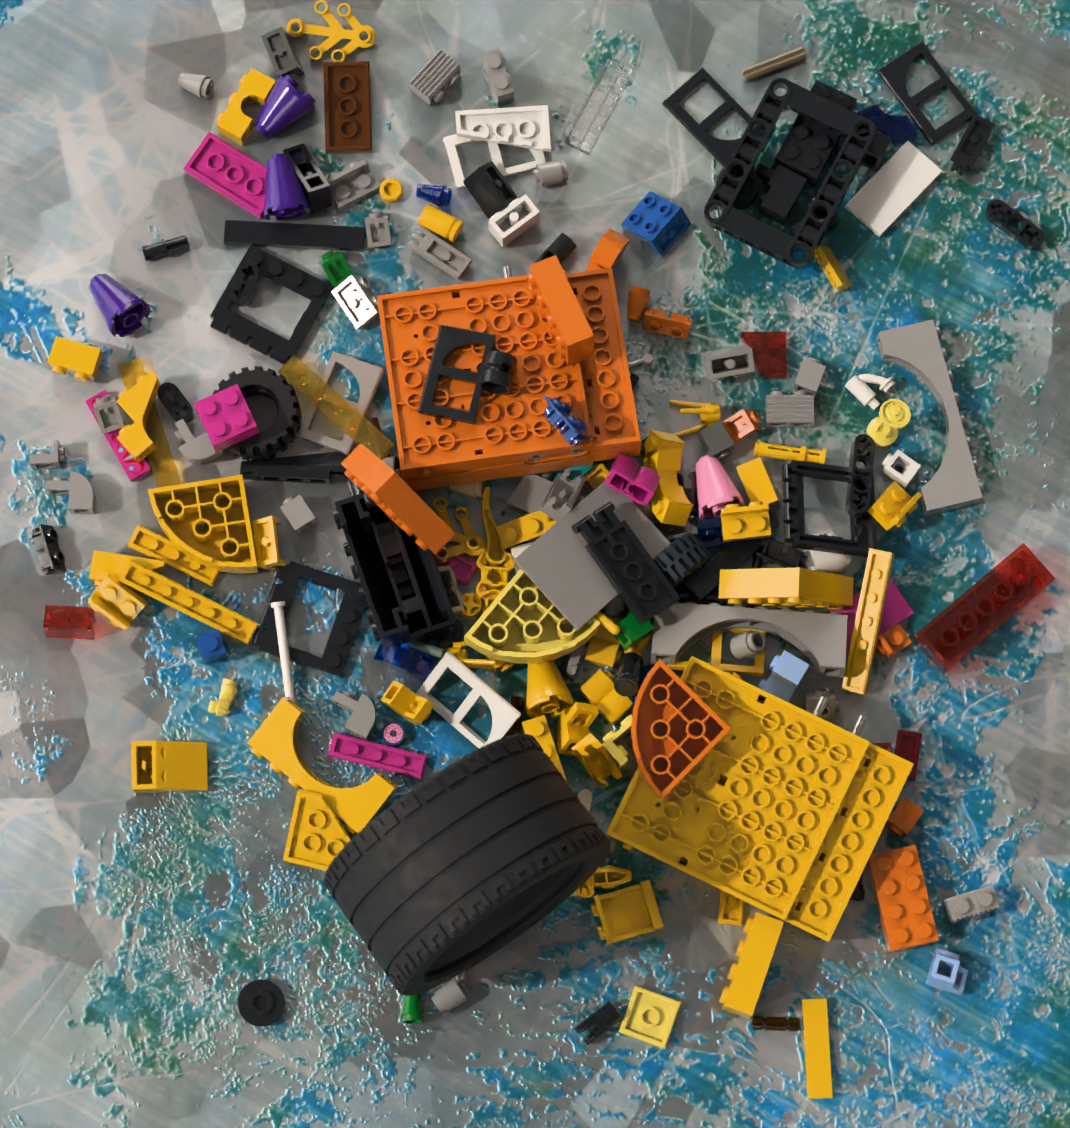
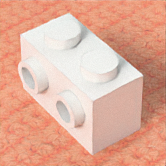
(513, 220)

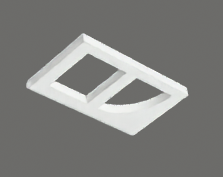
(453, 141)
(502, 712)

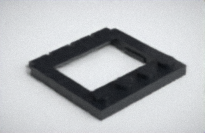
(262, 338)
(862, 529)
(343, 629)

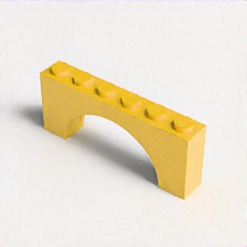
(278, 743)

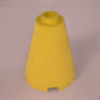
(546, 690)

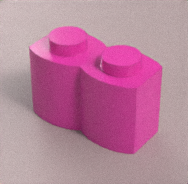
(633, 480)

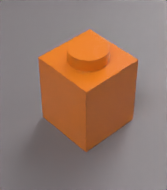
(904, 817)

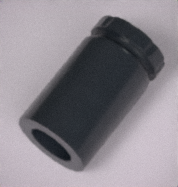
(628, 674)

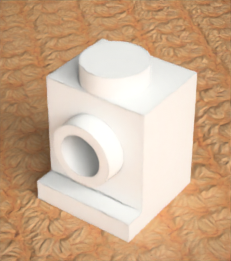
(908, 466)

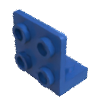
(657, 222)

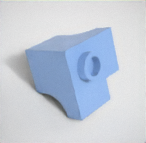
(946, 972)

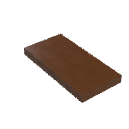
(347, 107)

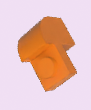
(608, 251)

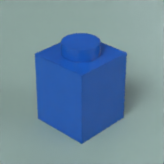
(212, 647)

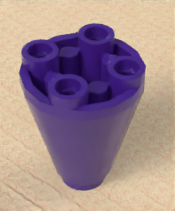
(283, 106)

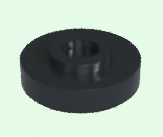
(261, 1003)

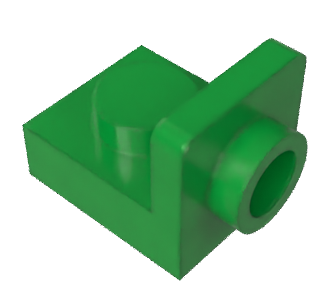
(335, 267)

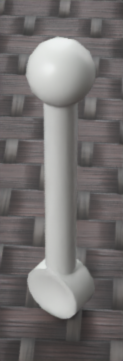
(647, 358)

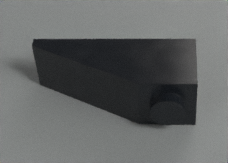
(311, 177)

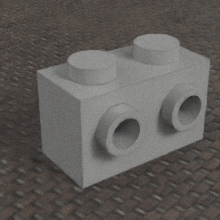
(727, 362)

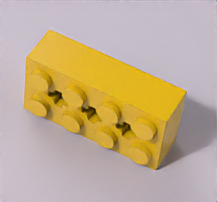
(752, 965)

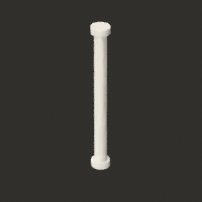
(284, 649)

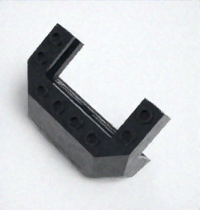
(392, 578)

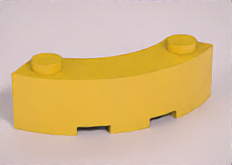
(664, 456)

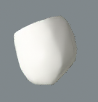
(827, 561)

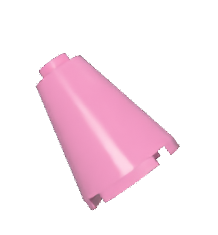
(714, 488)

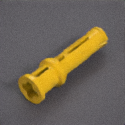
(790, 453)

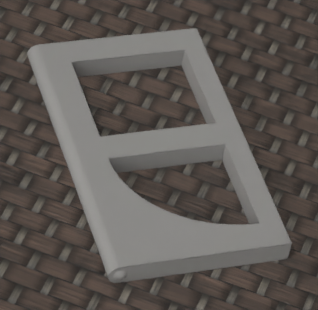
(368, 380)

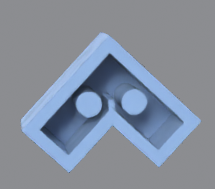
(785, 676)

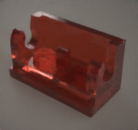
(69, 622)

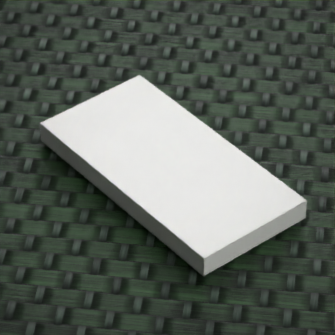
(893, 188)

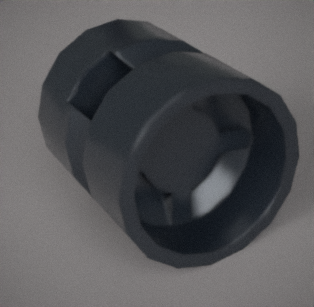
(498, 373)

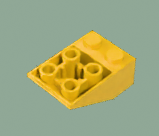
(169, 766)

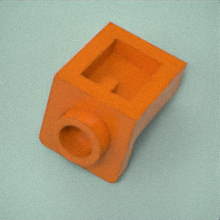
(742, 424)
(892, 641)

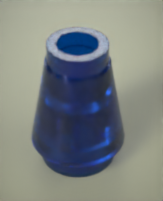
(435, 194)

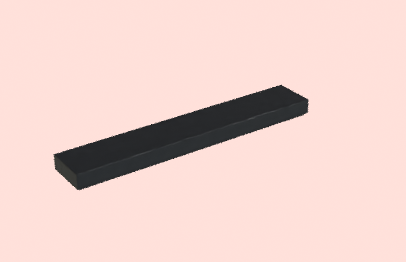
(294, 235)

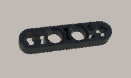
(861, 476)

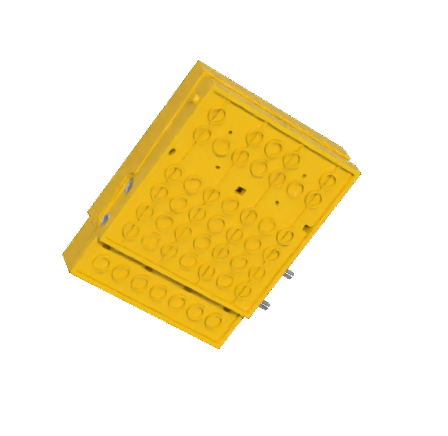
(773, 809)

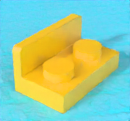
(893, 505)
(745, 521)
(116, 602)

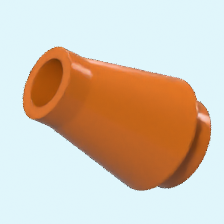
(637, 302)

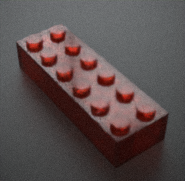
(983, 608)

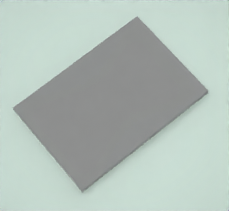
(565, 568)

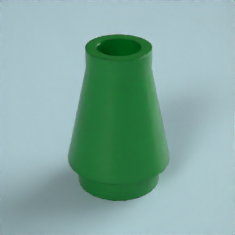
(412, 1009)

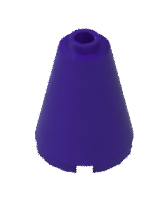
(283, 190)
(118, 305)

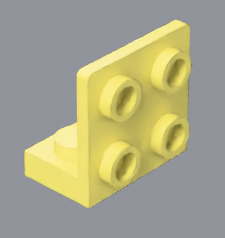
(610, 740)

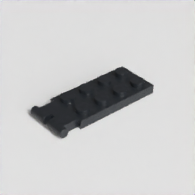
(626, 564)

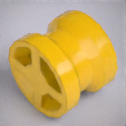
(471, 601)

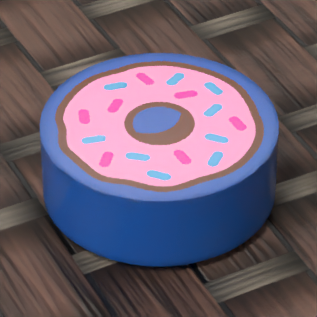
(393, 734)

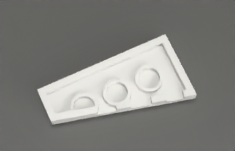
(510, 126)

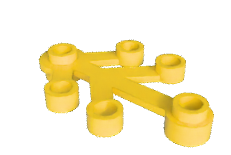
(334, 32)
(462, 540)

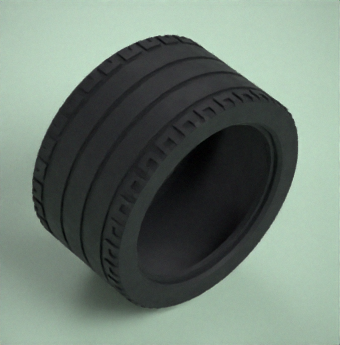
(465, 863)

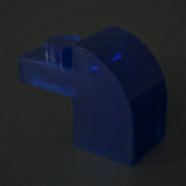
(405, 659)

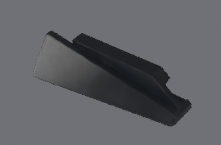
(296, 469)

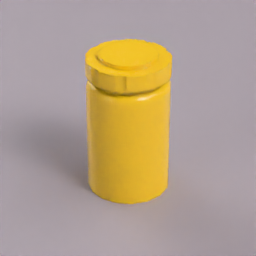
(440, 223)

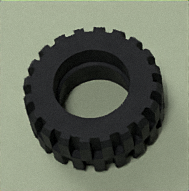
(288, 418)

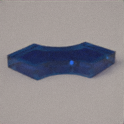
(896, 127)

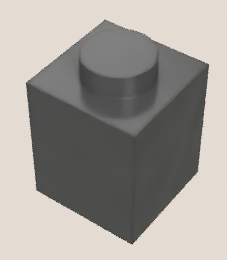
(717, 440)

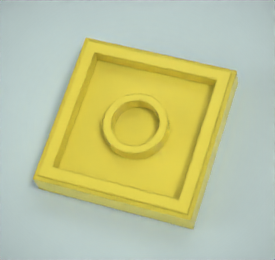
(649, 1017)

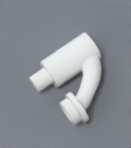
(863, 393)

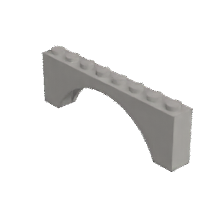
(920, 352)
(816, 634)

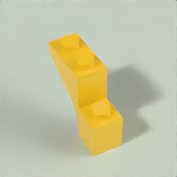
(137, 406)

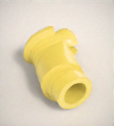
(226, 696)

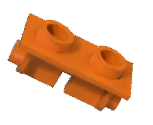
(676, 326)

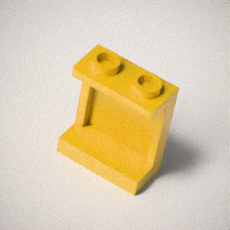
(627, 913)

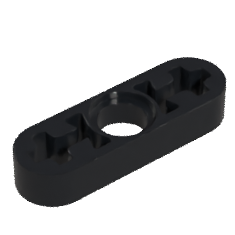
(1014, 215)

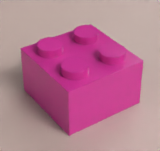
(226, 418)

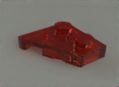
(768, 353)

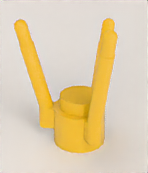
(707, 413)
(462, 655)

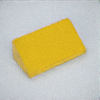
(832, 269)

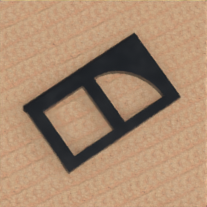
(894, 78)
(718, 148)
(449, 340)

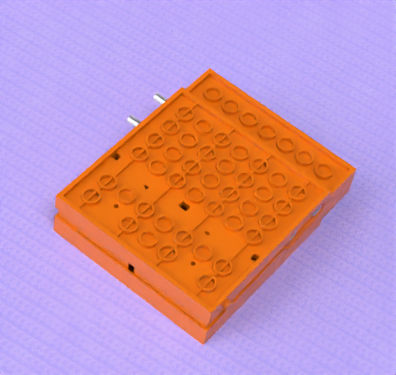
(509, 429)

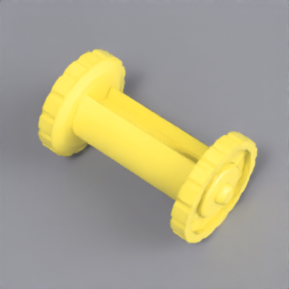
(893, 415)

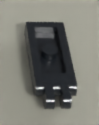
(971, 144)

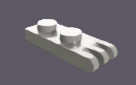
(440, 253)

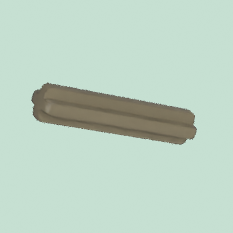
(774, 64)

